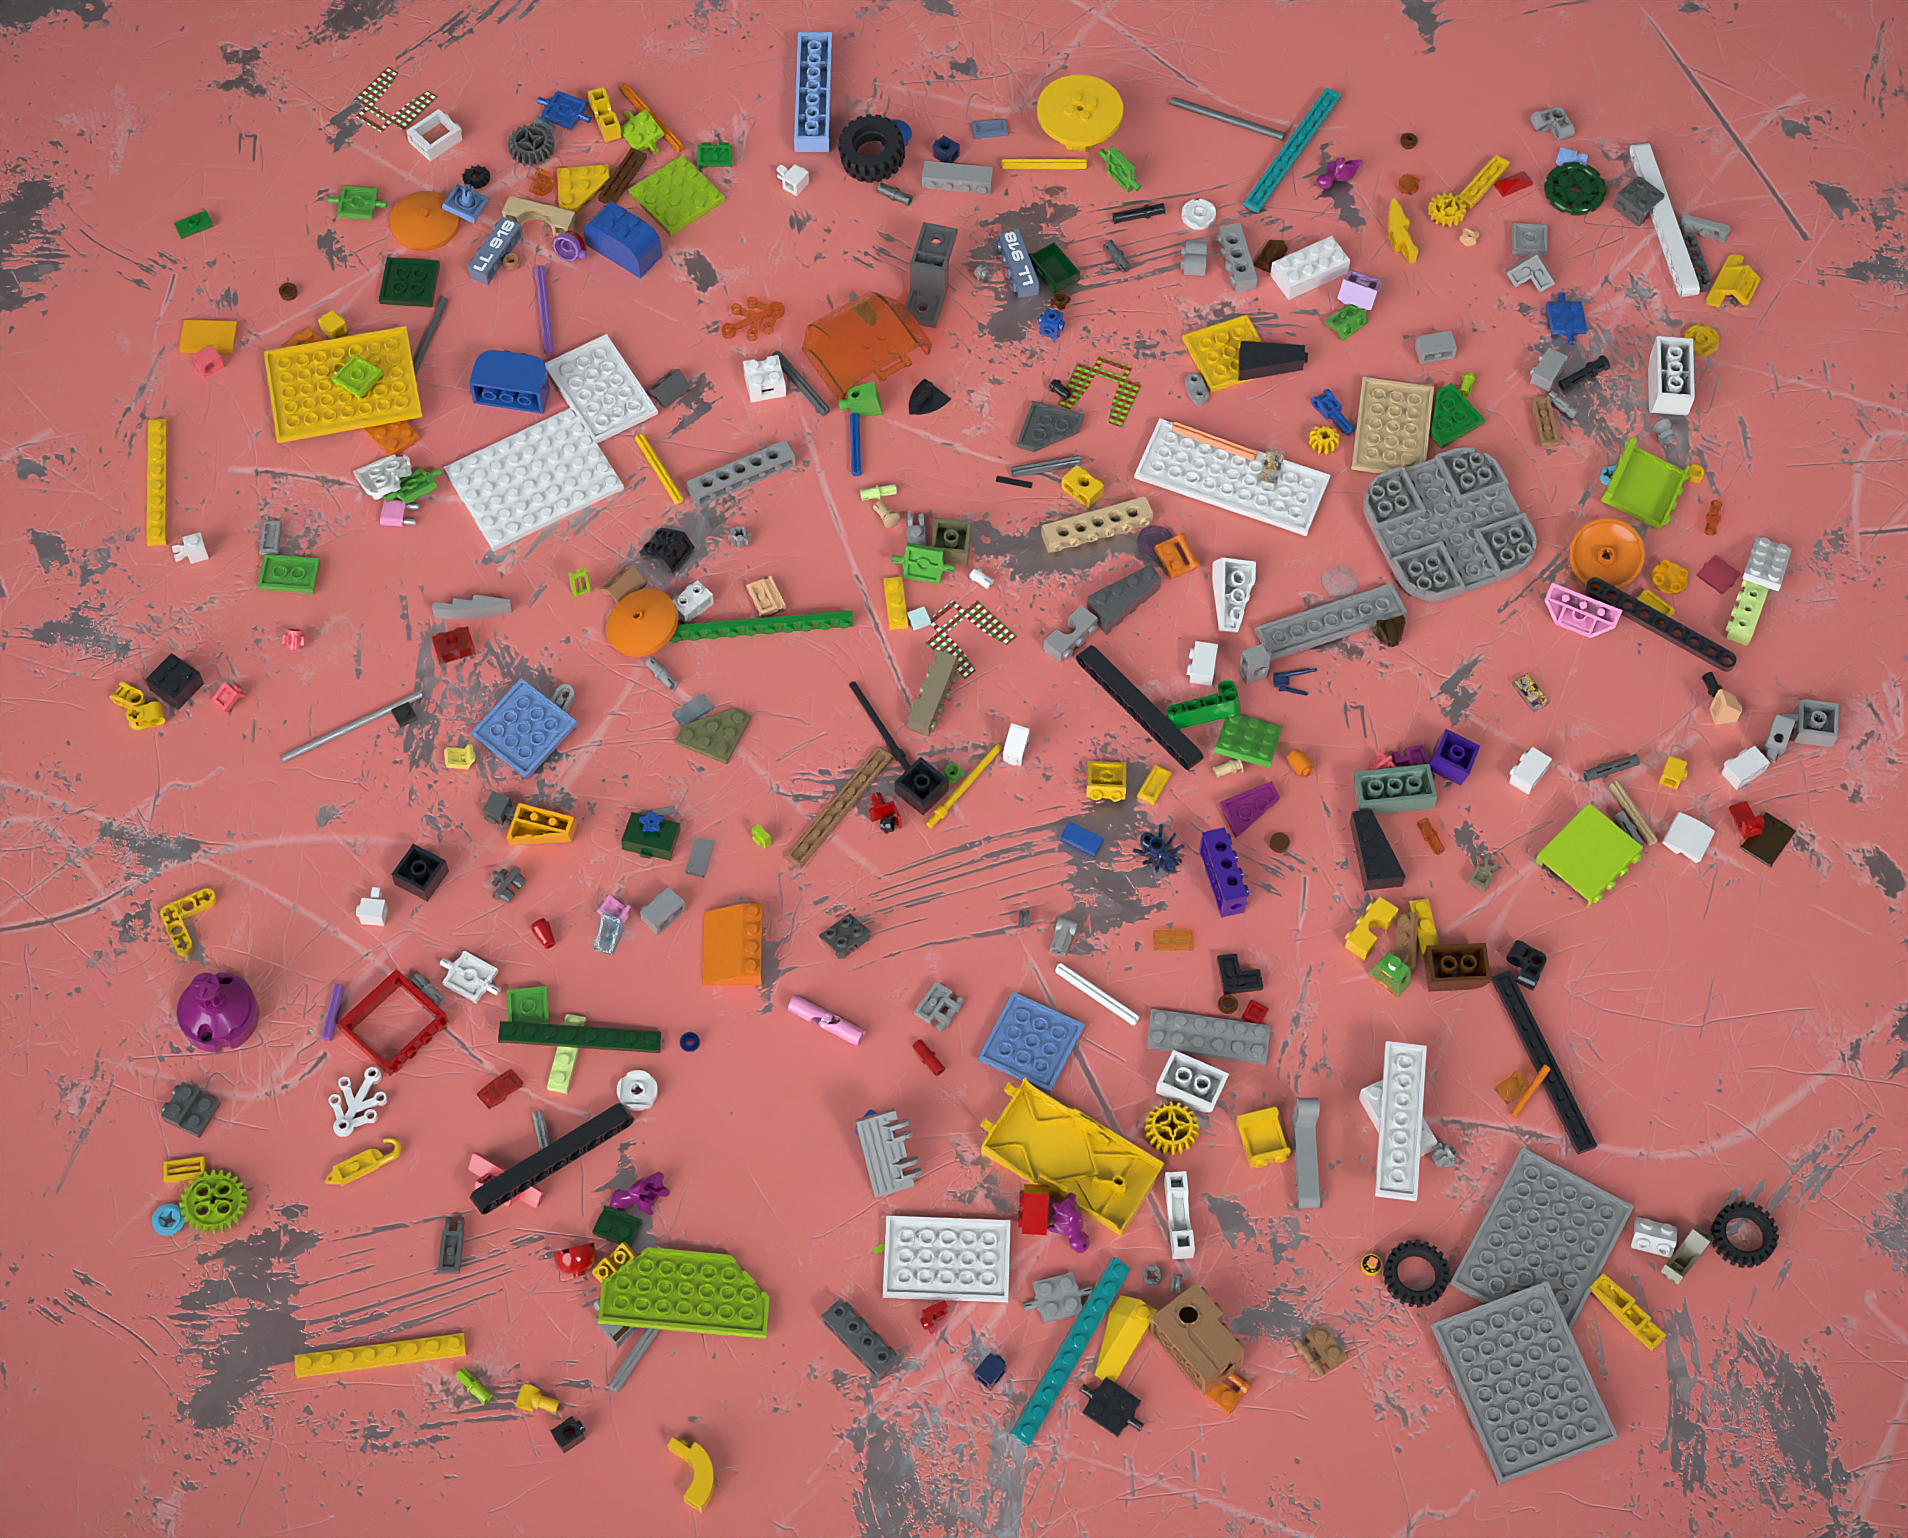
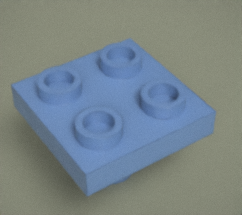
(465, 202)

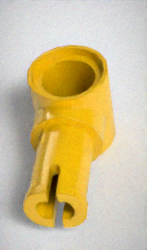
(531, 1398)

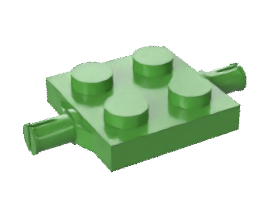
(1120, 169)
(357, 202)
(415, 485)
(923, 563)

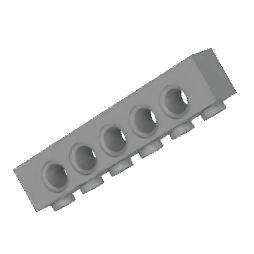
(736, 481)

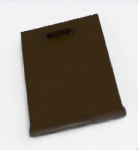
(1771, 842)

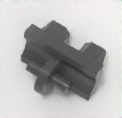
(514, 878)

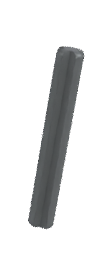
(1046, 466)

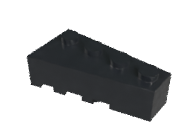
(1374, 854)

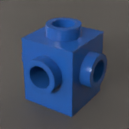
(1051, 323)

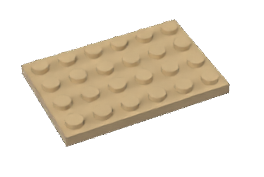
(1391, 425)

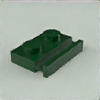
(617, 1226)

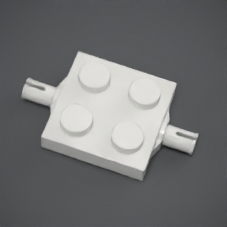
(470, 977)

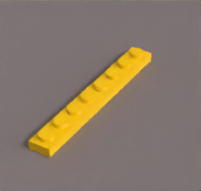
(157, 482)
(380, 1355)

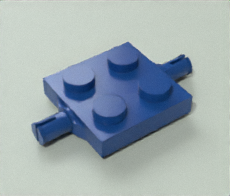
(564, 110)
(1566, 318)

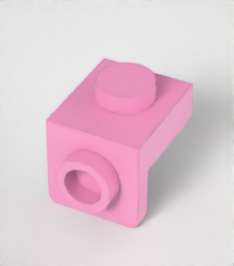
(615, 908)

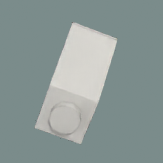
(1016, 745)

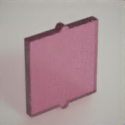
(1718, 574)

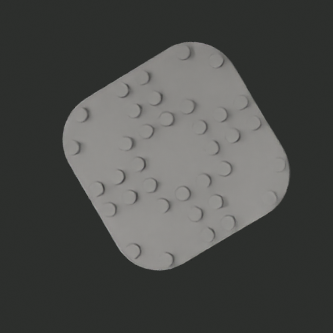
(1449, 524)

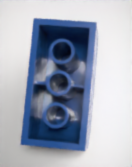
(623, 239)
(510, 381)

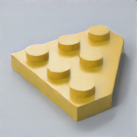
(580, 184)

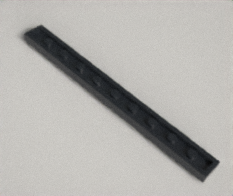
(1541, 1055)

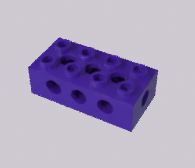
(1223, 872)

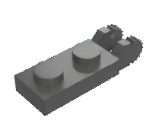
(451, 1247)

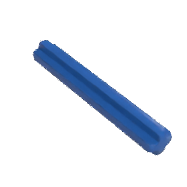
(855, 444)

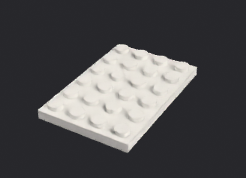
(600, 389)
(946, 1259)

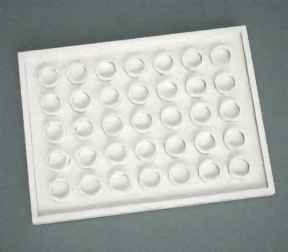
(533, 479)

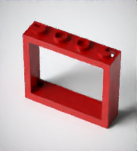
(372, 1001)

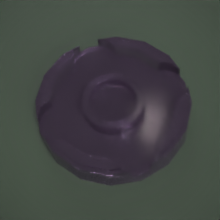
(1149, 538)

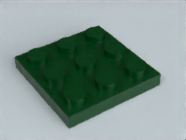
(409, 282)

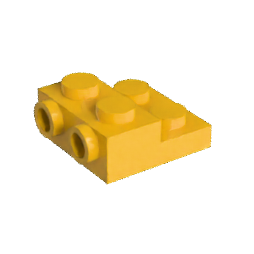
(1106, 780)

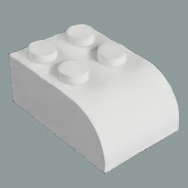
(1191, 1082)

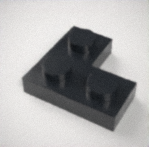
(1237, 981)

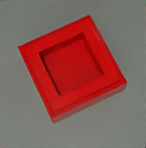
(1255, 1012)

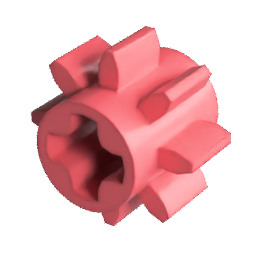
(294, 639)

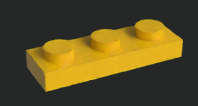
(895, 603)
(1426, 928)

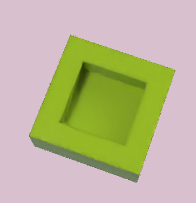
(760, 836)

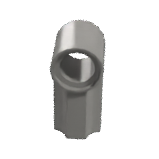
(1065, 931)

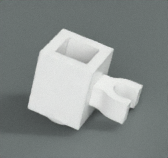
(794, 179)
(193, 548)
(372, 910)

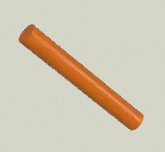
(1530, 1091)

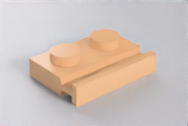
(765, 596)

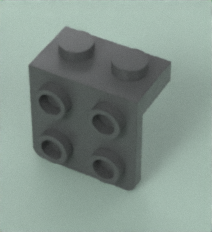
(1637, 200)

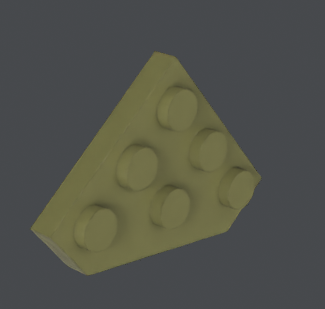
(714, 735)

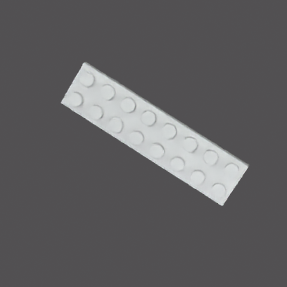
(1400, 1121)

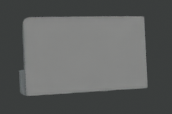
(1534, 268)

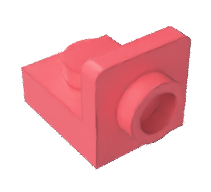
(227, 695)

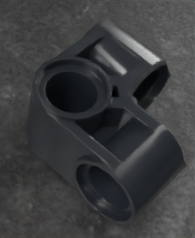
(1522, 956)

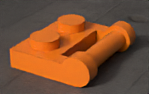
(1171, 558)
(1226, 1397)

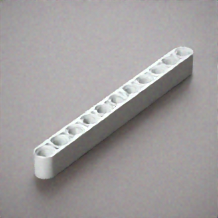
(1666, 223)

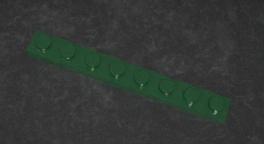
(579, 1037)

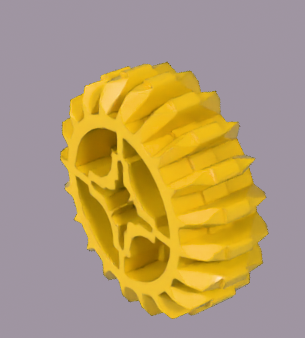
(1179, 1127)

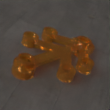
(754, 318)

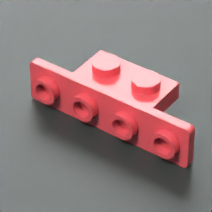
(489, 1170)

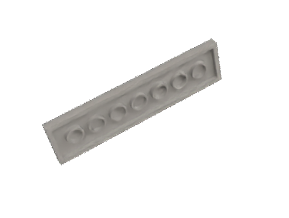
(1330, 621)

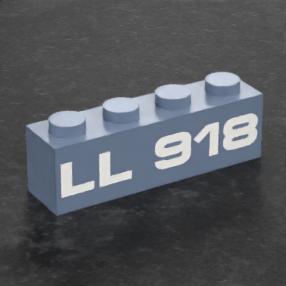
(491, 254)
(1018, 263)

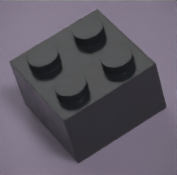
(174, 681)
(921, 786)
(420, 872)

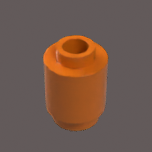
(1300, 763)

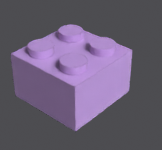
(1359, 290)

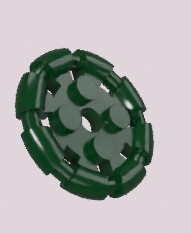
(1579, 181)

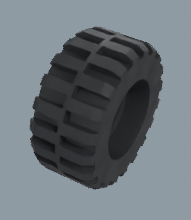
(871, 167)

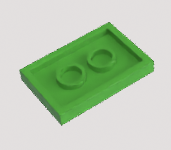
(289, 573)

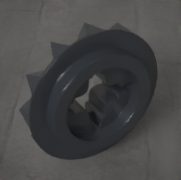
(482, 172)

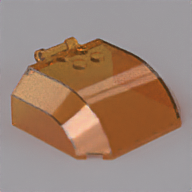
(862, 340)

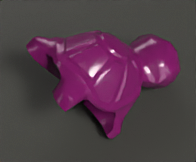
(1338, 172)
(641, 1193)
(1069, 1222)

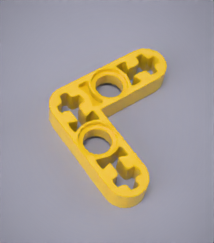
(180, 914)

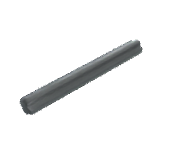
(802, 384)

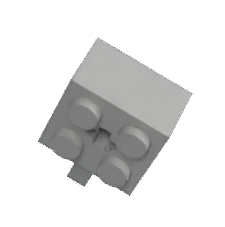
(1815, 722)

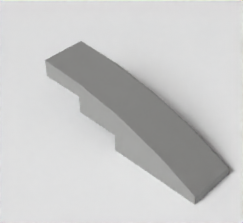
(479, 607)

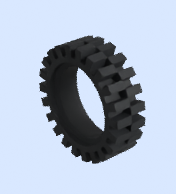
(1738, 1256)
(1401, 1291)

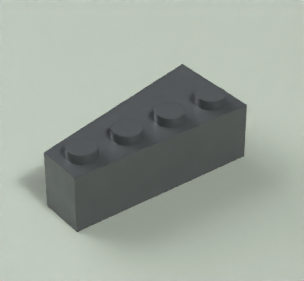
(1123, 597)

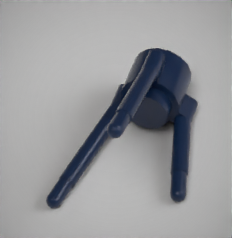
(1281, 679)

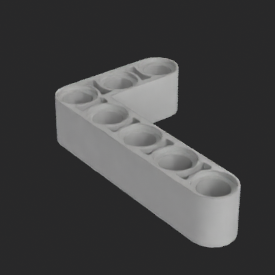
(1305, 1152)

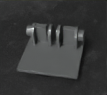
(846, 935)

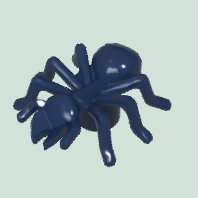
(1155, 847)

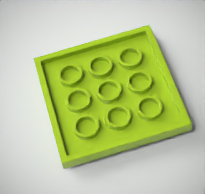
(676, 195)

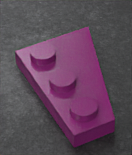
(1248, 807)

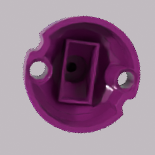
(217, 1008)

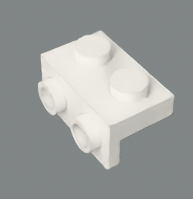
(1654, 1237)

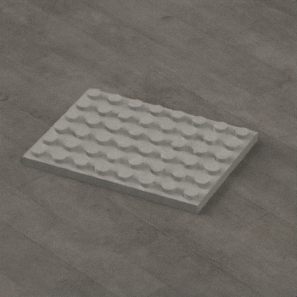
(1540, 1231)
(1524, 1382)

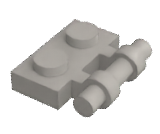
(934, 1002)

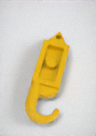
(362, 1164)

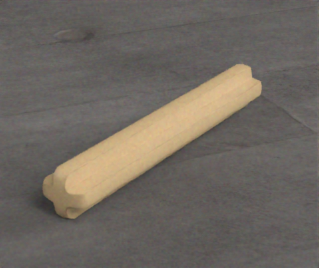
(1633, 813)

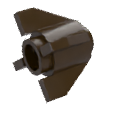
(1390, 630)

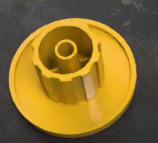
(1079, 111)

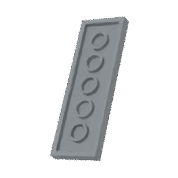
(1208, 1037)

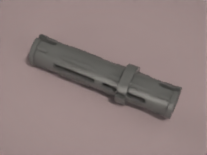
(1592, 774)

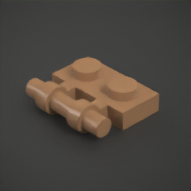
(1324, 1346)

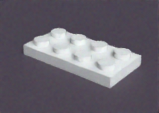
(1767, 563)

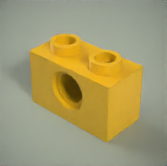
(1087, 494)

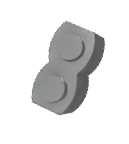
(1194, 257)

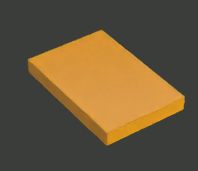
(203, 333)

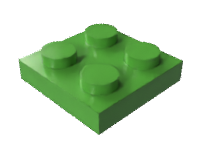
(528, 1005)

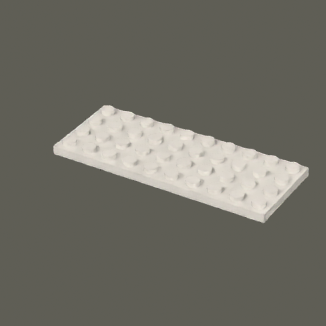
(1232, 480)

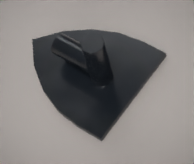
(926, 398)

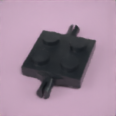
(1111, 1407)

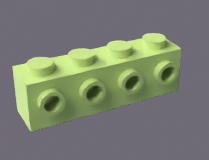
(1746, 613)

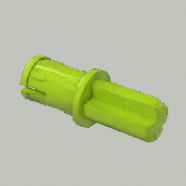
(474, 1385)

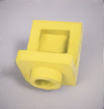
(459, 757)

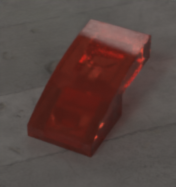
(499, 1088)

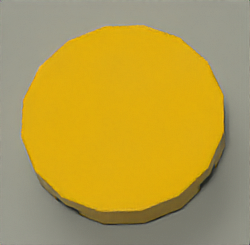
(1704, 339)

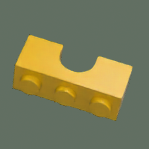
(603, 114)
(1380, 915)

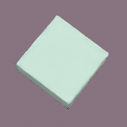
(918, 618)

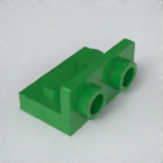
(715, 155)

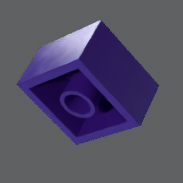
(1453, 757)

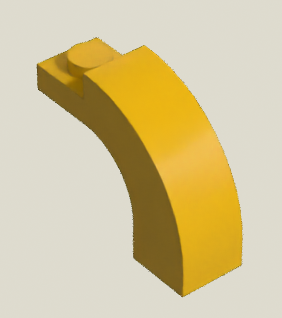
(703, 1484)

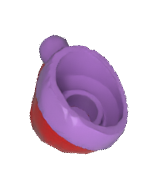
(569, 246)

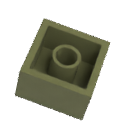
(953, 538)

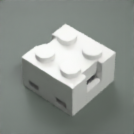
(764, 379)

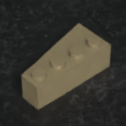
(933, 693)

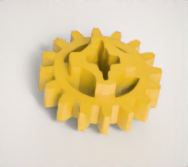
(1447, 209)

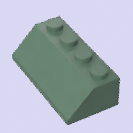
(1395, 789)

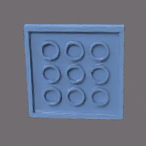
(524, 728)
(1031, 1042)

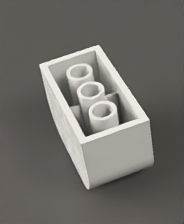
(1671, 376)

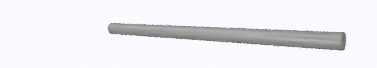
(349, 727)

